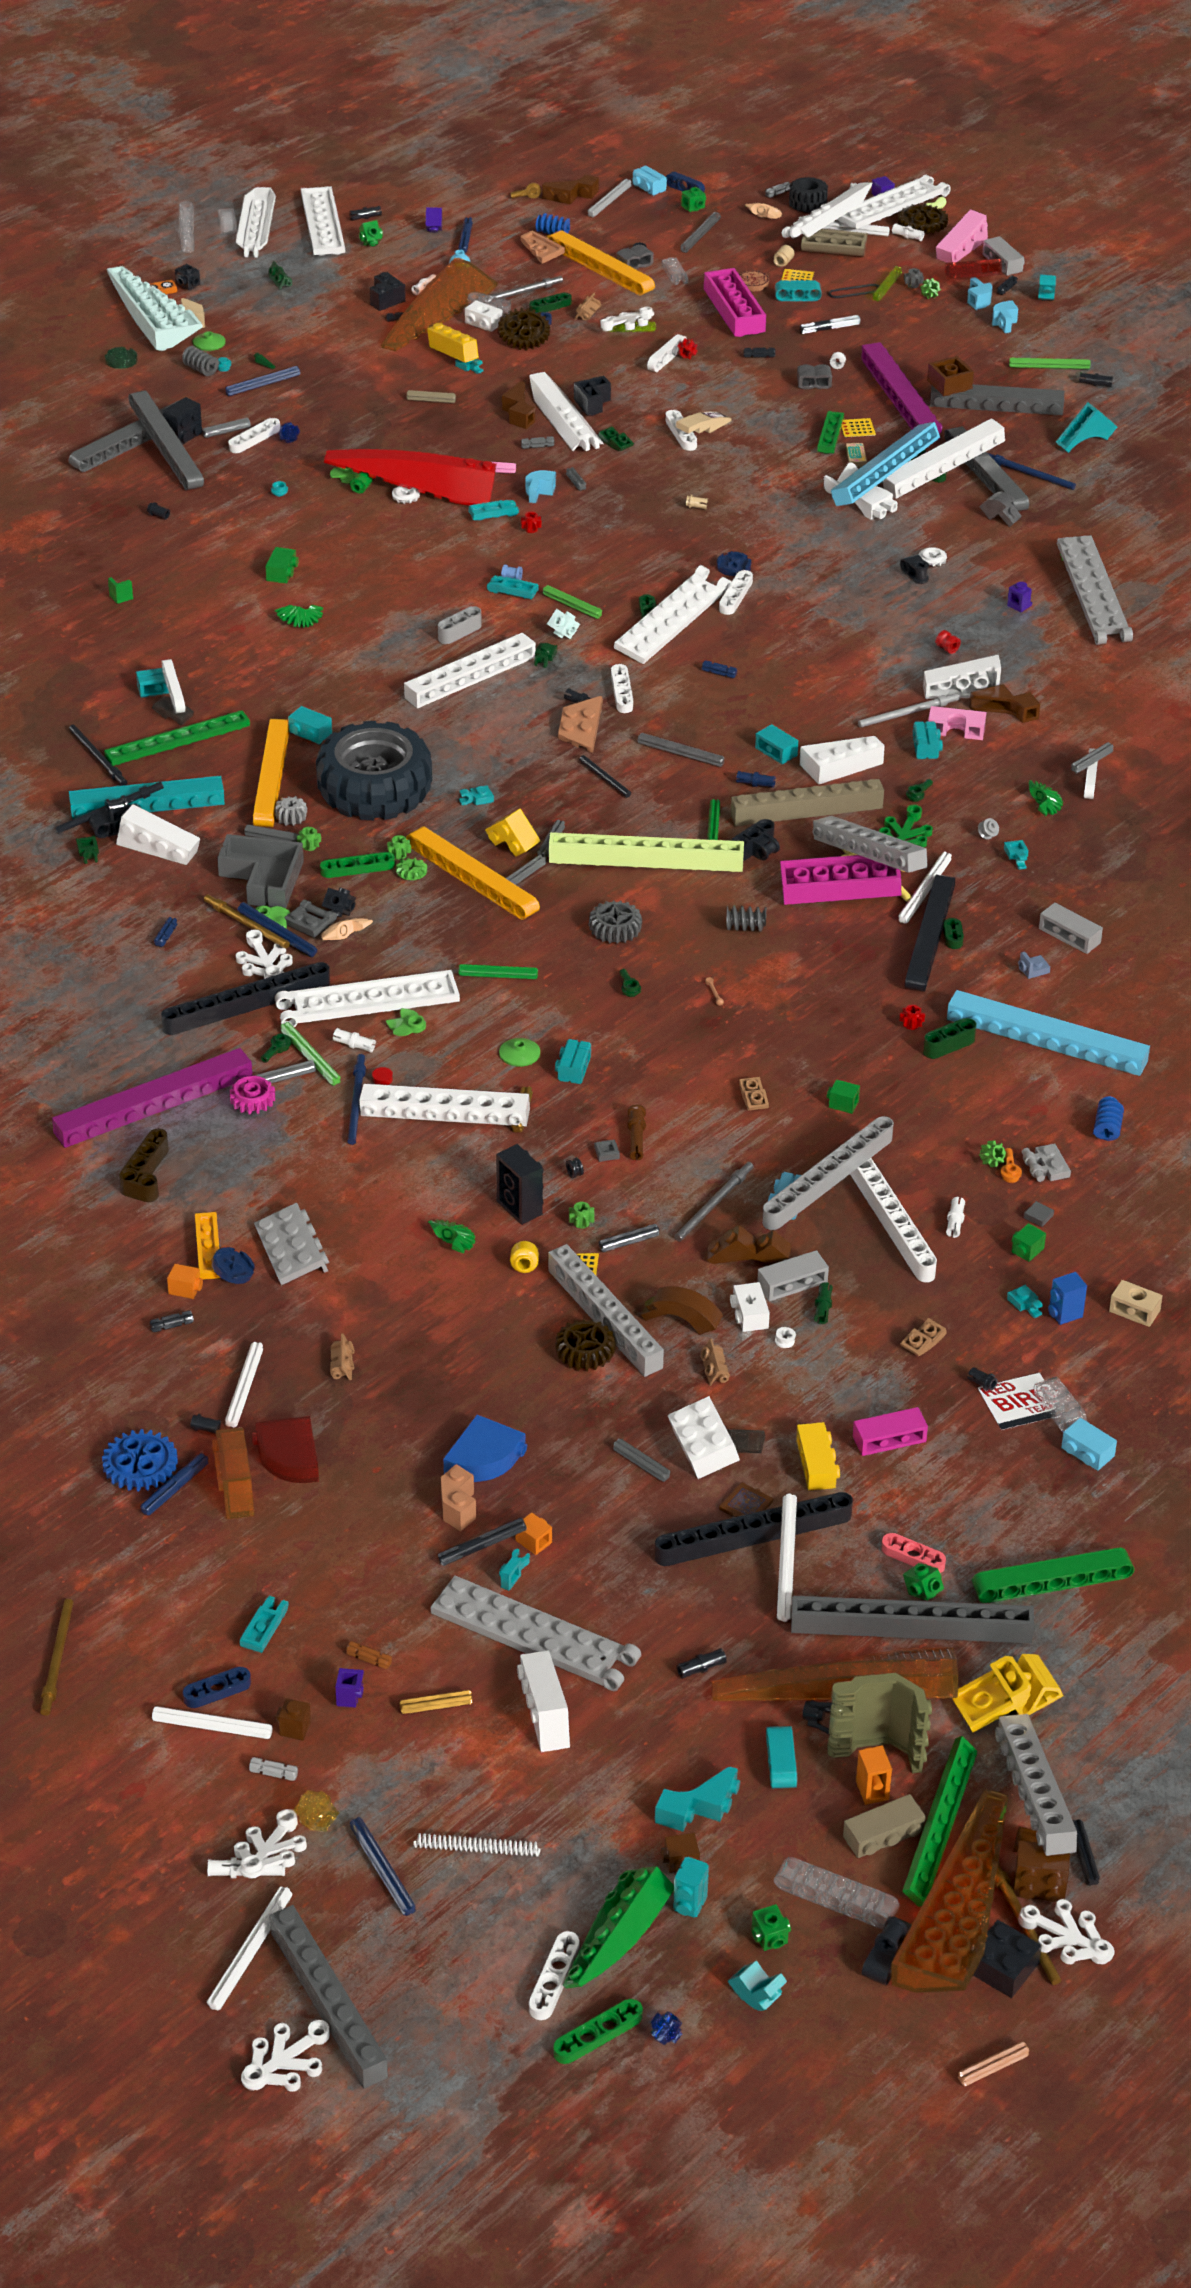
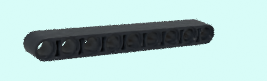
(930, 933)
(242, 998)
(750, 1529)

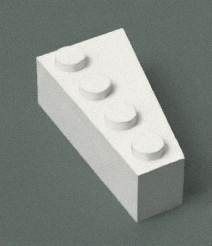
(962, 678)
(841, 758)
(545, 1700)

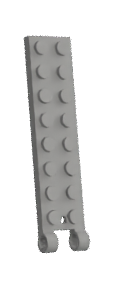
(1094, 588)
(534, 1631)

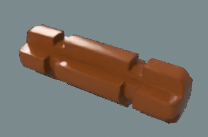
(369, 1655)

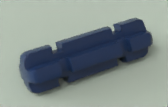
(719, 669)
(165, 932)

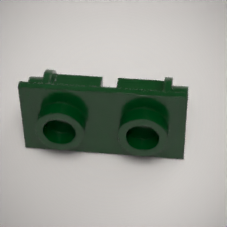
(278, 276)

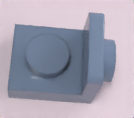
(1033, 966)

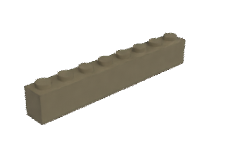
(807, 802)

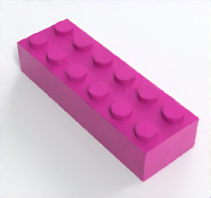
(734, 302)
(837, 879)

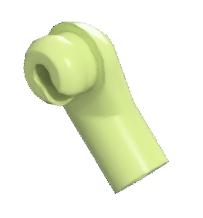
(940, 202)

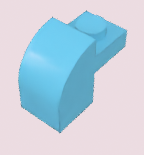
(979, 294)
(1004, 315)
(540, 483)

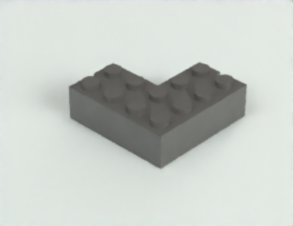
(267, 864)

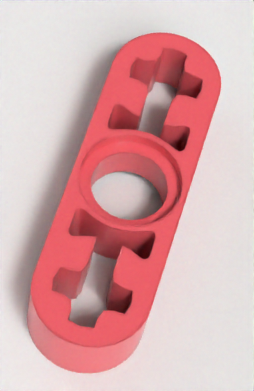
(895, 1551)

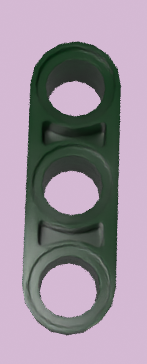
(949, 1038)

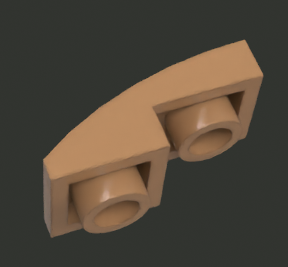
(753, 1093)
(924, 1338)

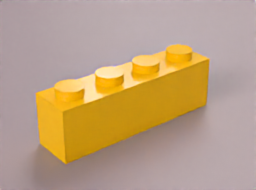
(452, 342)

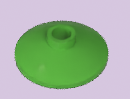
(209, 341)
(519, 1052)

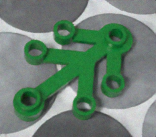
(913, 813)

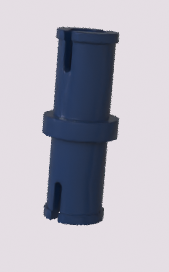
(756, 779)

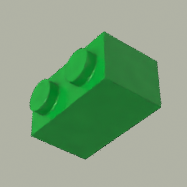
(281, 565)

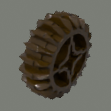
(585, 1344)

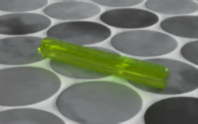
(887, 283)

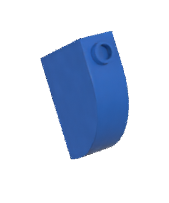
(486, 1449)

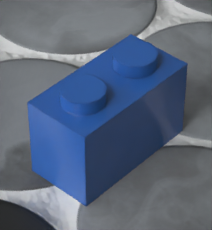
(1067, 1298)

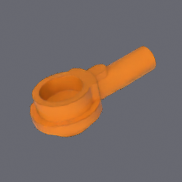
(1010, 1171)

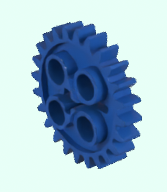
(125, 1455)

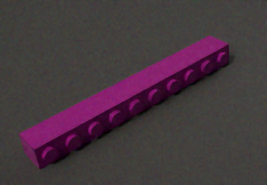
(897, 386)
(151, 1097)

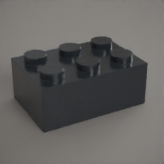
(519, 1184)

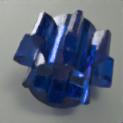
(289, 432)
(666, 2028)

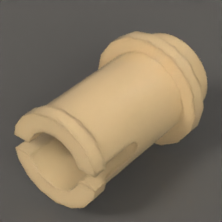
(695, 502)

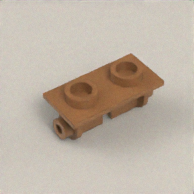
(588, 307)
(342, 1358)
(714, 1363)

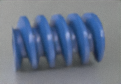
(549, 225)
(1108, 1119)

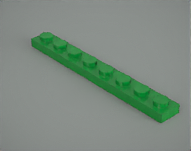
(177, 738)
(940, 1821)

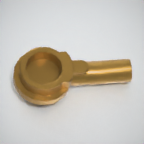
(532, 190)

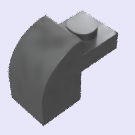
(1001, 504)

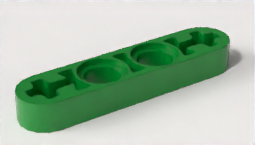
(335, 867)
(595, 2028)

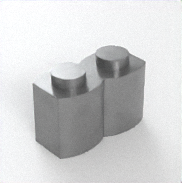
(636, 256)
(817, 376)

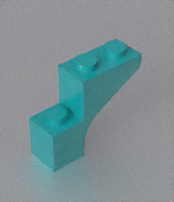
(708, 1800)

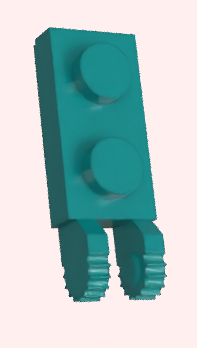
(493, 509)
(513, 587)
(263, 1625)

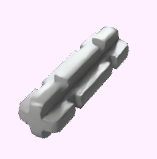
(273, 1769)

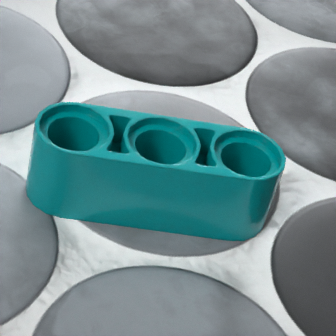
(791, 286)
(781, 1757)

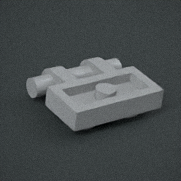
(1051, 1163)

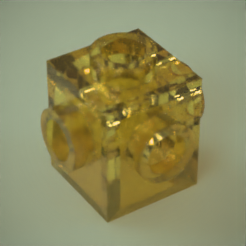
(316, 1811)

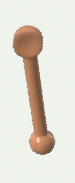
(709, 981)

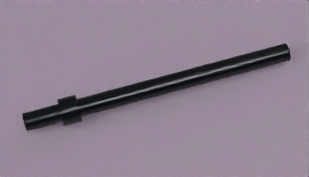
(113, 771)
(143, 792)

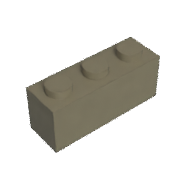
(884, 1826)

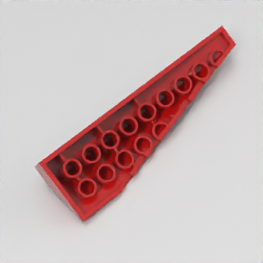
(447, 476)

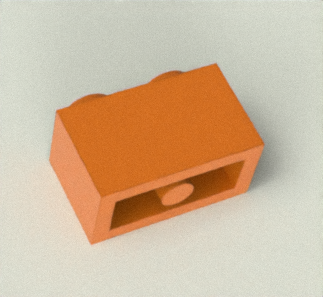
(873, 1775)

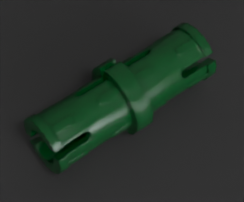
(823, 1303)

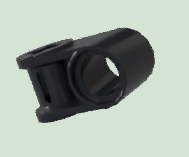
(915, 568)

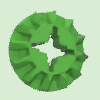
(418, 871)

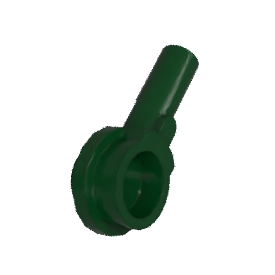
(916, 792)
(630, 986)
(280, 1043)

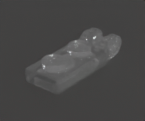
(674, 270)

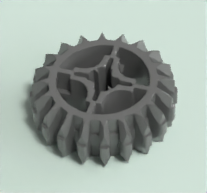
(615, 921)

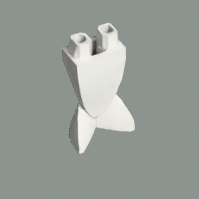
(873, 503)

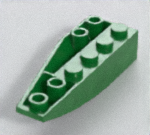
(620, 1922)

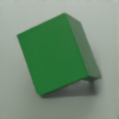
(120, 591)

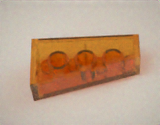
(233, 1472)

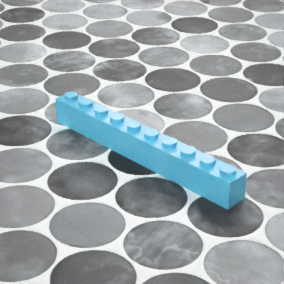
(885, 464)
(1050, 1033)

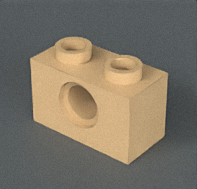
(1135, 1303)

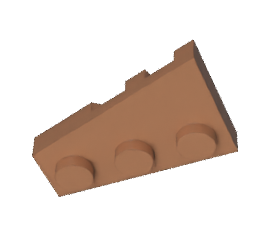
(541, 246)

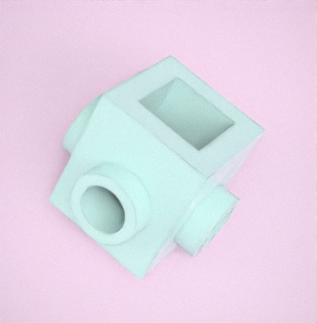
(563, 624)

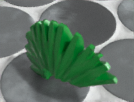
(299, 615)
(1046, 797)
(458, 1235)

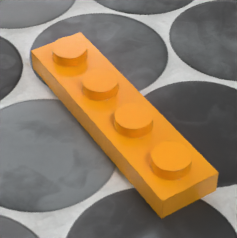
(206, 1242)

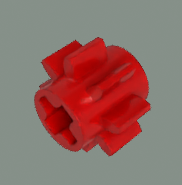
(687, 348)
(531, 522)
(912, 1017)

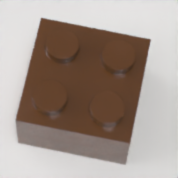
(950, 376)
(1040, 1875)

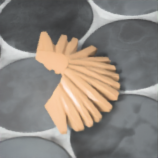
(764, 210)
(343, 928)

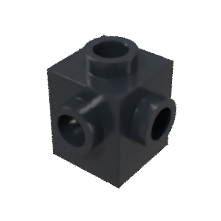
(187, 277)
(339, 901)

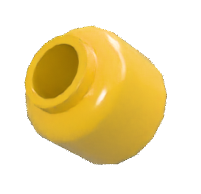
(524, 1257)

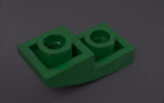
(614, 439)

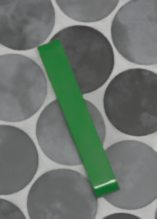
(1052, 1575)

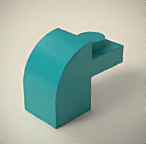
(1047, 287)
(756, 1987)

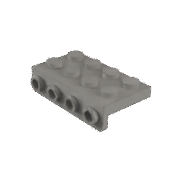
(291, 1243)

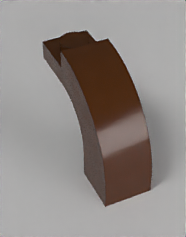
(686, 1304)

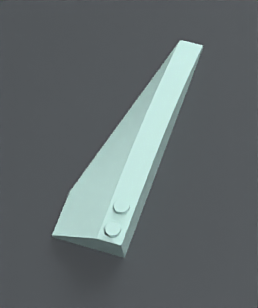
(153, 311)

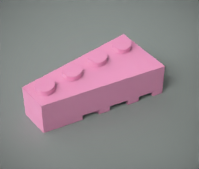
(963, 238)

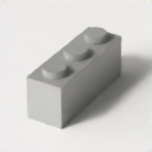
(999, 249)
(1070, 928)
(793, 1275)

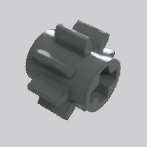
(913, 278)

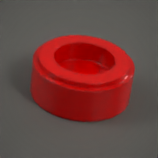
(382, 1076)

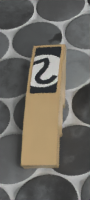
(702, 422)

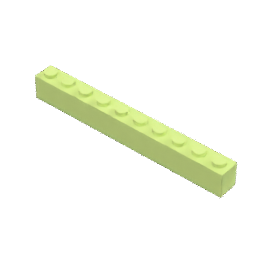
(646, 852)

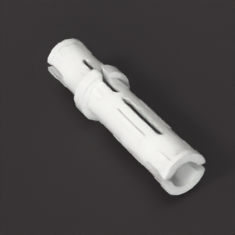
(231, 1868)

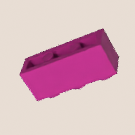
(890, 1431)

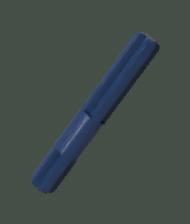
(465, 234)
(174, 1484)

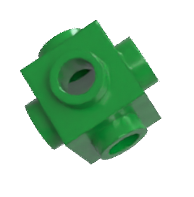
(693, 199)
(370, 233)
(923, 1581)
(770, 1927)

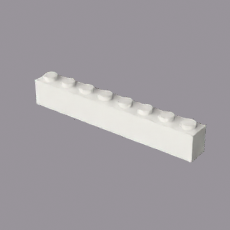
(944, 458)

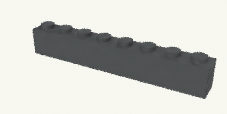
(1003, 399)
(329, 1996)

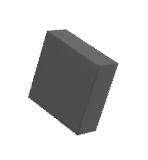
(606, 1150)
(1039, 1214)

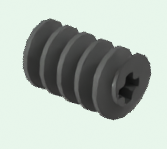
(200, 361)
(746, 918)

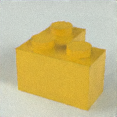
(515, 831)

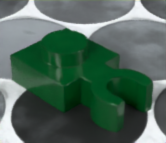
(545, 653)
(88, 848)

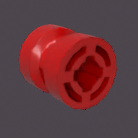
(948, 642)

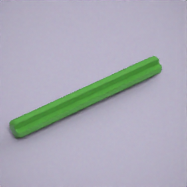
(1049, 363)
(311, 1054)

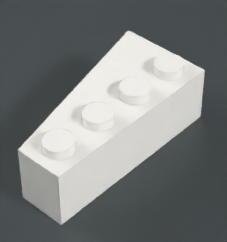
(155, 836)

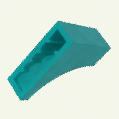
(1086, 424)

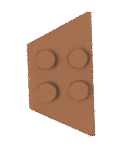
(581, 722)

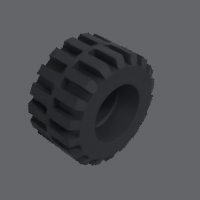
(807, 194)

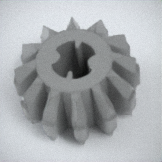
(290, 810)

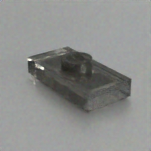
(747, 1440)

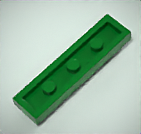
(830, 432)

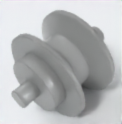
(988, 828)

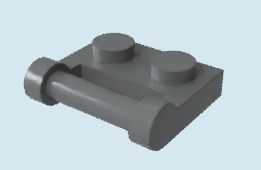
(307, 923)

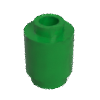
(360, 482)

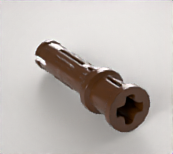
(636, 1126)

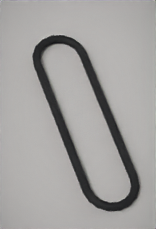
(853, 287)

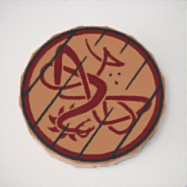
(755, 280)

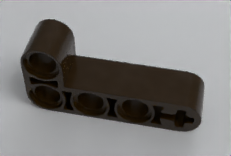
(137, 1175)

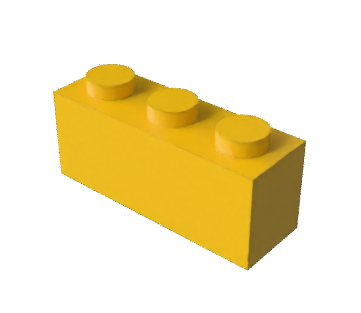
(817, 1456)

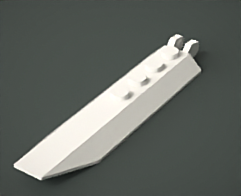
(828, 212)
(255, 220)
(562, 413)

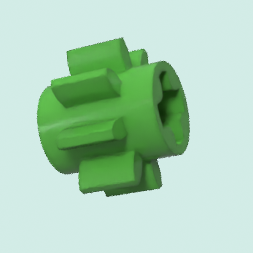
(930, 288)
(309, 838)
(399, 847)
(992, 1153)
(581, 1215)

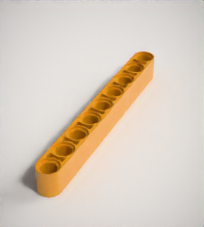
(603, 263)
(271, 773)
(473, 873)

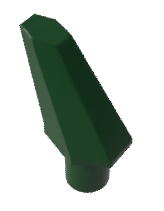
(263, 361)

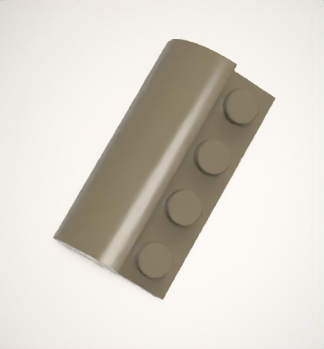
(835, 242)

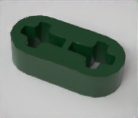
(956, 933)

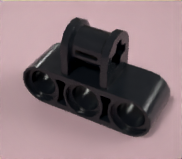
(108, 822)
(759, 840)
(885, 1949)

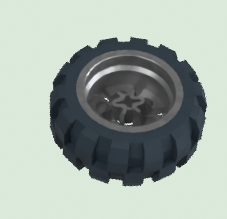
(374, 770)

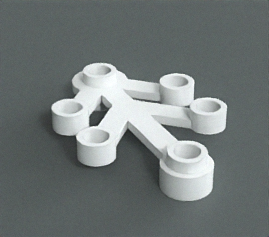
(644, 314)
(254, 939)
(254, 1865)
(1095, 1948)
(284, 2058)

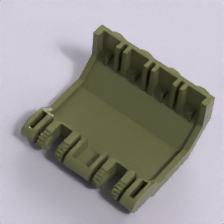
(880, 1712)

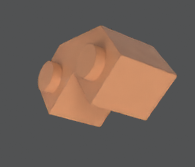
(456, 1498)

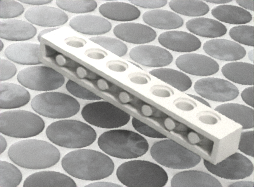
(469, 670)
(444, 1104)

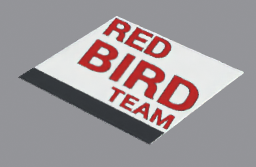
(1015, 1402)

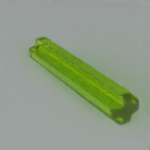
(651, 327)

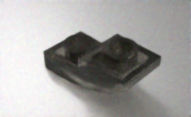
(166, 709)

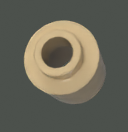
(783, 256)

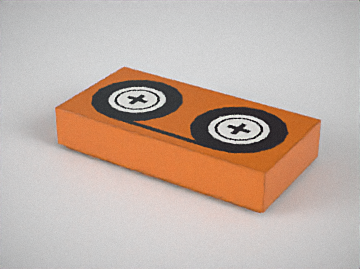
(166, 287)

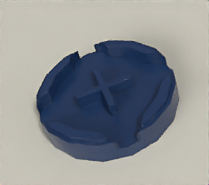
(733, 563)
(232, 1265)

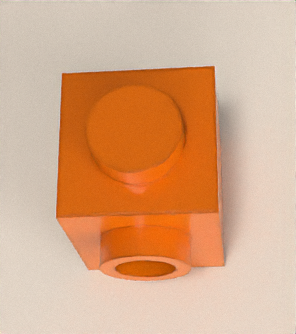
(184, 1281)
(537, 1535)

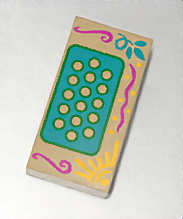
(856, 454)

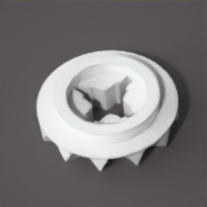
(405, 495)
(933, 556)

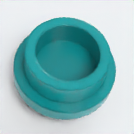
(224, 364)
(279, 488)

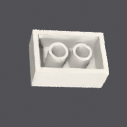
(703, 1437)

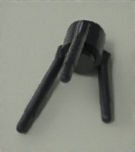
(815, 1711)

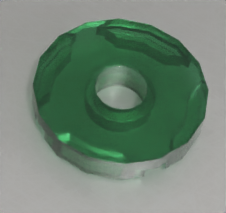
(121, 358)

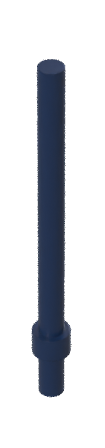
(1001, 461)
(359, 1072)

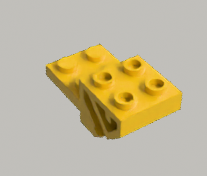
(1007, 1687)

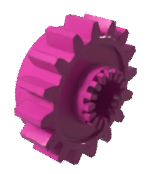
(252, 1094)

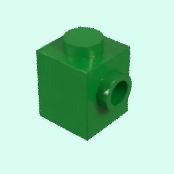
(843, 1096)
(1028, 1242)

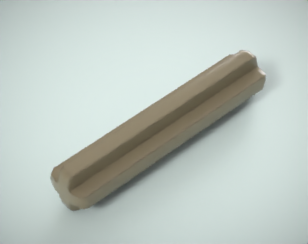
(431, 396)

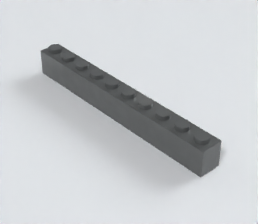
(912, 1619)

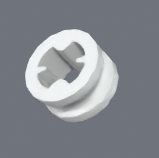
(834, 364)
(783, 1342)

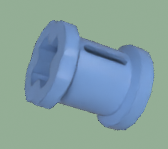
(511, 572)

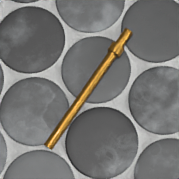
(221, 906)
(50, 1691)
(1003, 1883)

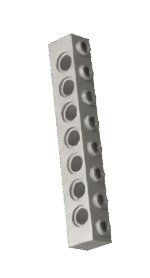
(870, 844)
(605, 1307)
(1036, 1785)

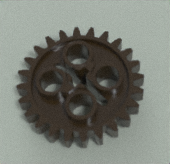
(923, 218)
(523, 328)

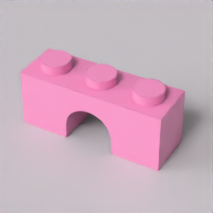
(968, 721)

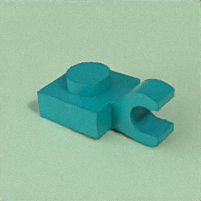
(470, 365)
(478, 795)
(1018, 851)
(1023, 1299)
(512, 1570)

